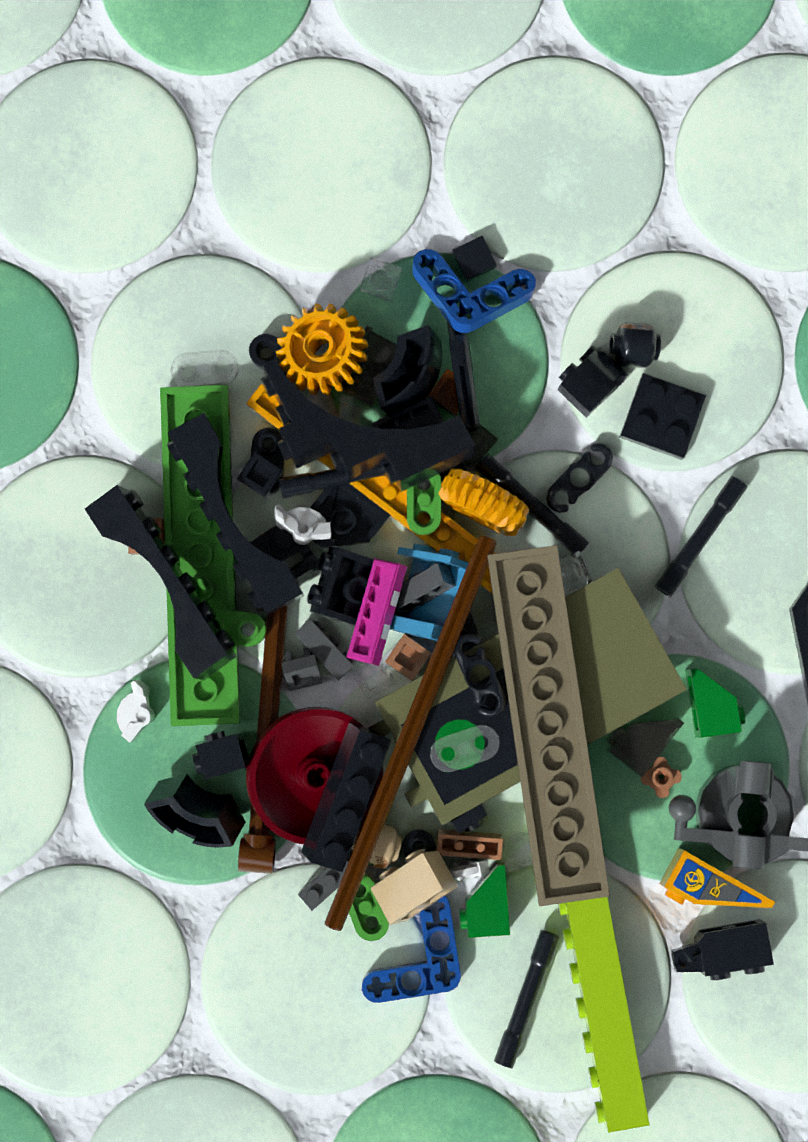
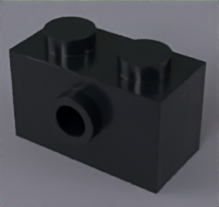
(220, 754)

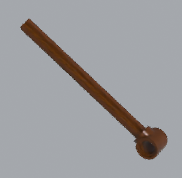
(258, 847)

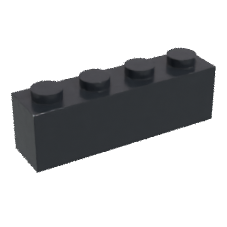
(345, 797)

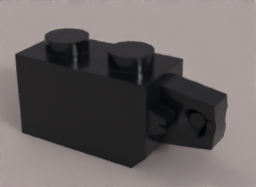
(726, 950)

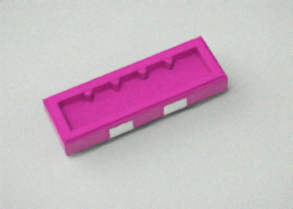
(376, 611)

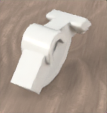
(303, 524)
(135, 711)
(469, 869)

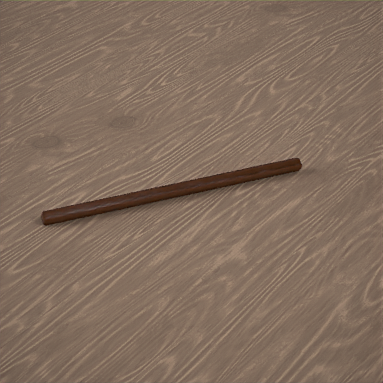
(410, 734)

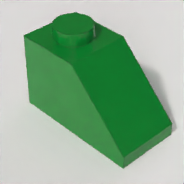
(712, 706)
(487, 906)

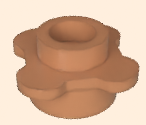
(670, 777)

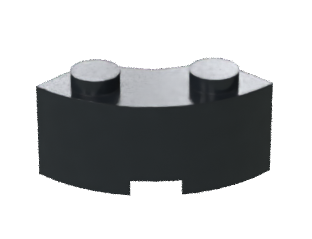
(411, 372)
(592, 380)
(196, 813)

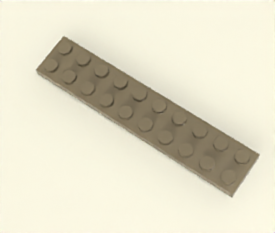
(548, 726)

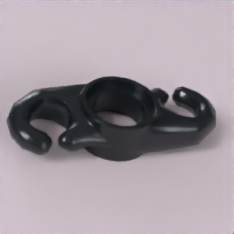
(564, 483)
(492, 687)

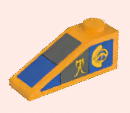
(705, 885)

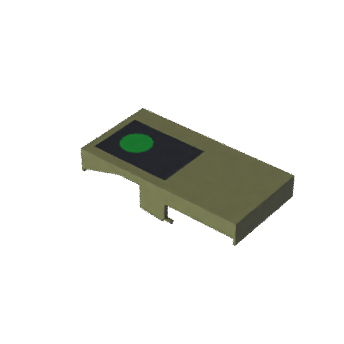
(618, 675)

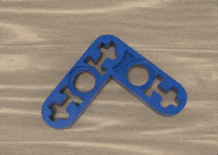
(472, 302)
(426, 969)

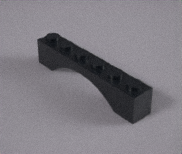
(202, 454)
(198, 637)

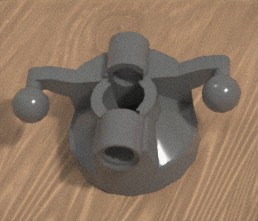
(718, 819)

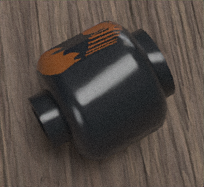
(635, 345)

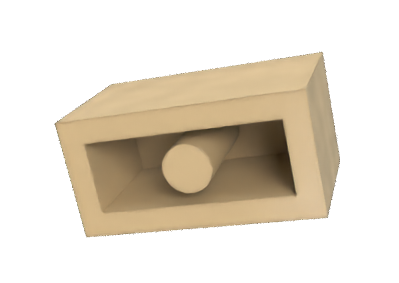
(413, 886)

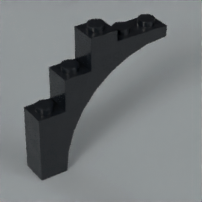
(355, 448)

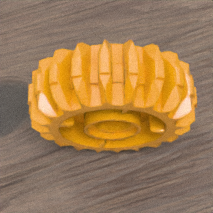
(336, 363)
(483, 502)

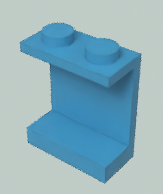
(429, 618)

